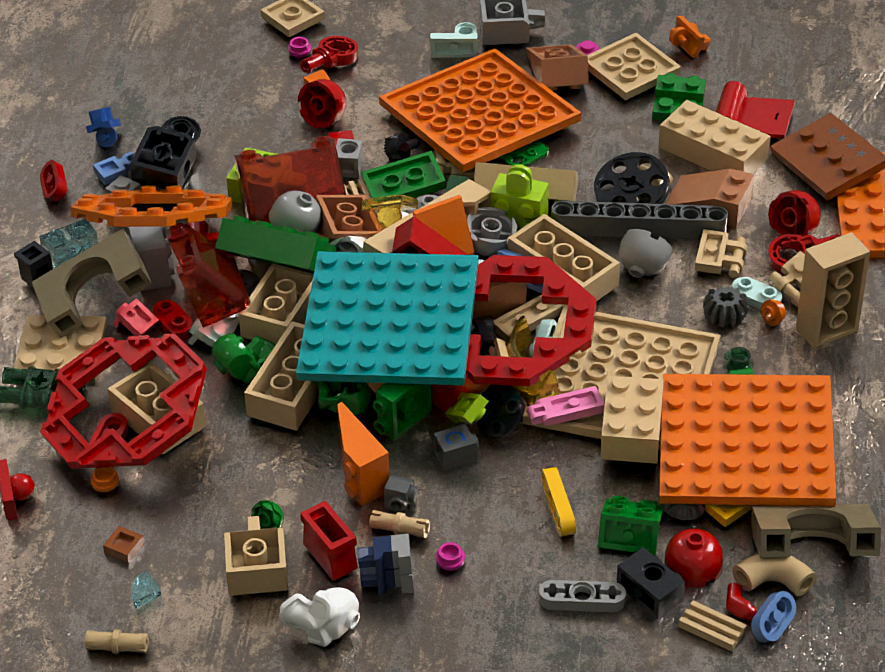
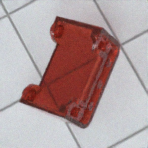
(305, 170)
(207, 275)

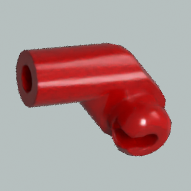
(737, 604)

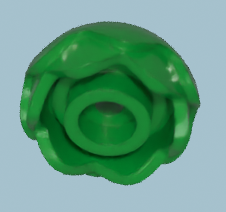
(269, 514)

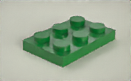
(408, 177)

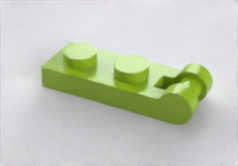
(468, 408)

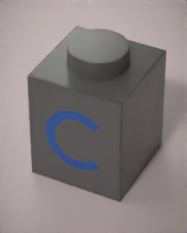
(455, 447)

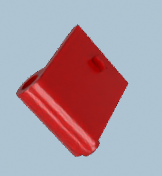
(755, 112)

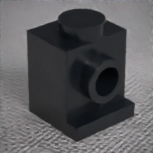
(33, 262)

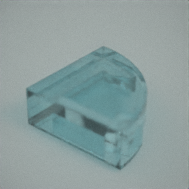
(144, 589)

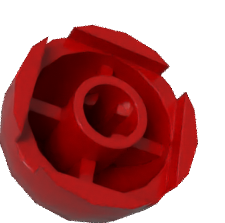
(322, 103)
(794, 213)
(694, 557)

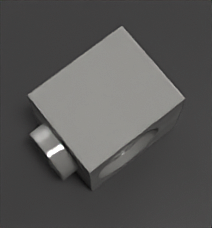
(350, 156)

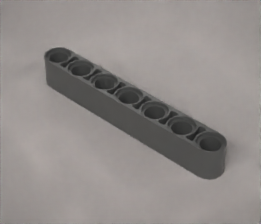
(615, 219)

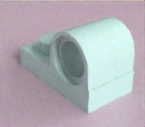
(455, 45)

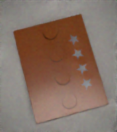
(829, 156)

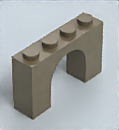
(60, 286)
(849, 523)

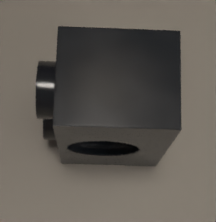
(651, 582)

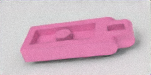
(566, 407)

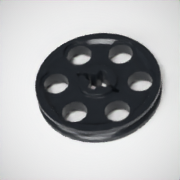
(630, 176)

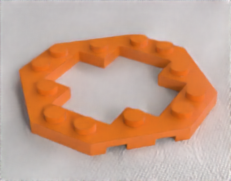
(118, 210)

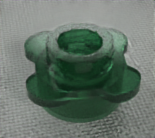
(738, 358)

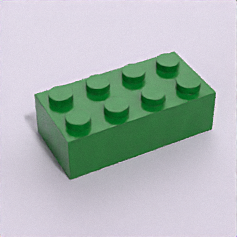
(271, 244)

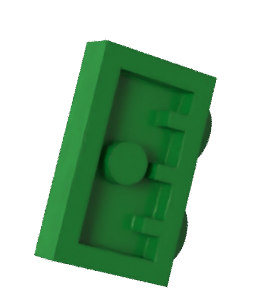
(629, 525)

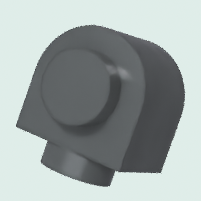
(399, 493)

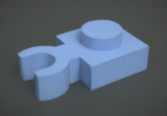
(112, 168)

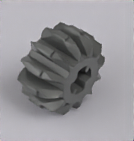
(725, 306)

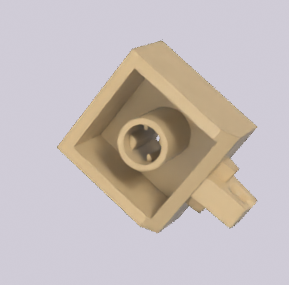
(255, 559)

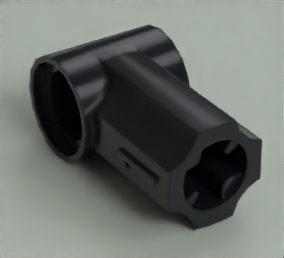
(485, 327)

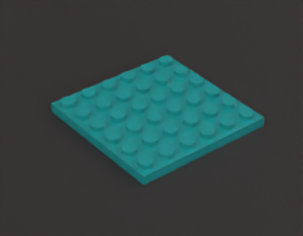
(389, 318)

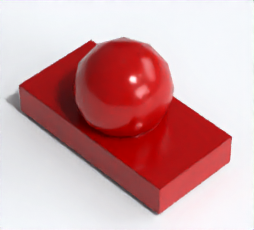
(17, 487)

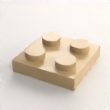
(292, 15)

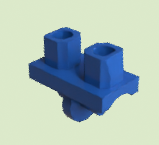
(102, 124)

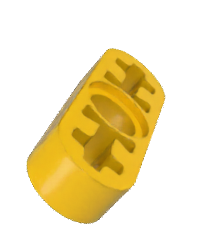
(558, 501)

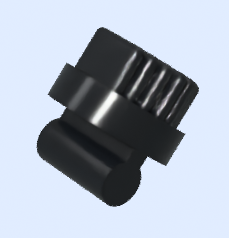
(399, 146)

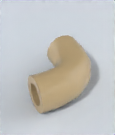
(785, 570)

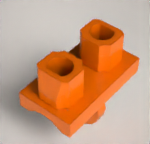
(688, 37)

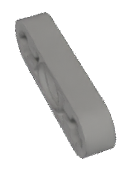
(592, 588)

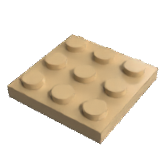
(630, 65)
(46, 350)

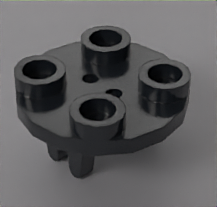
(508, 417)

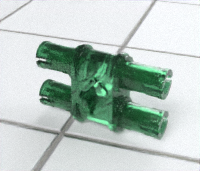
(35, 387)

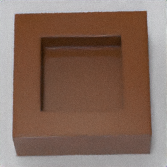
(123, 544)

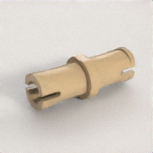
(399, 523)
(116, 641)

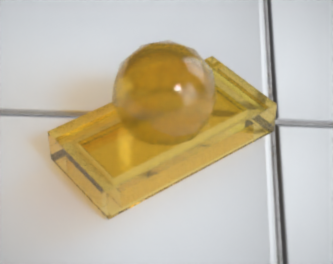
(389, 208)

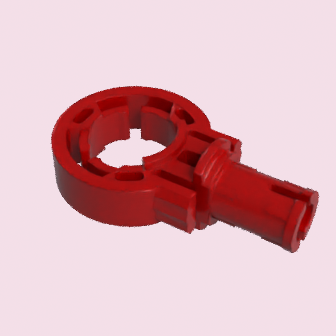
(326, 55)
(793, 242)

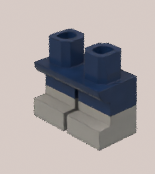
(387, 563)

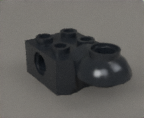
(166, 153)

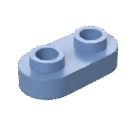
(773, 617)

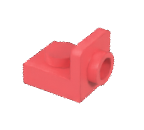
(135, 318)

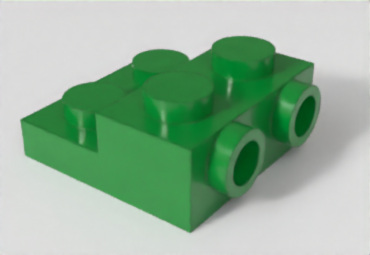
(674, 91)
(401, 407)

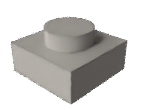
(122, 183)

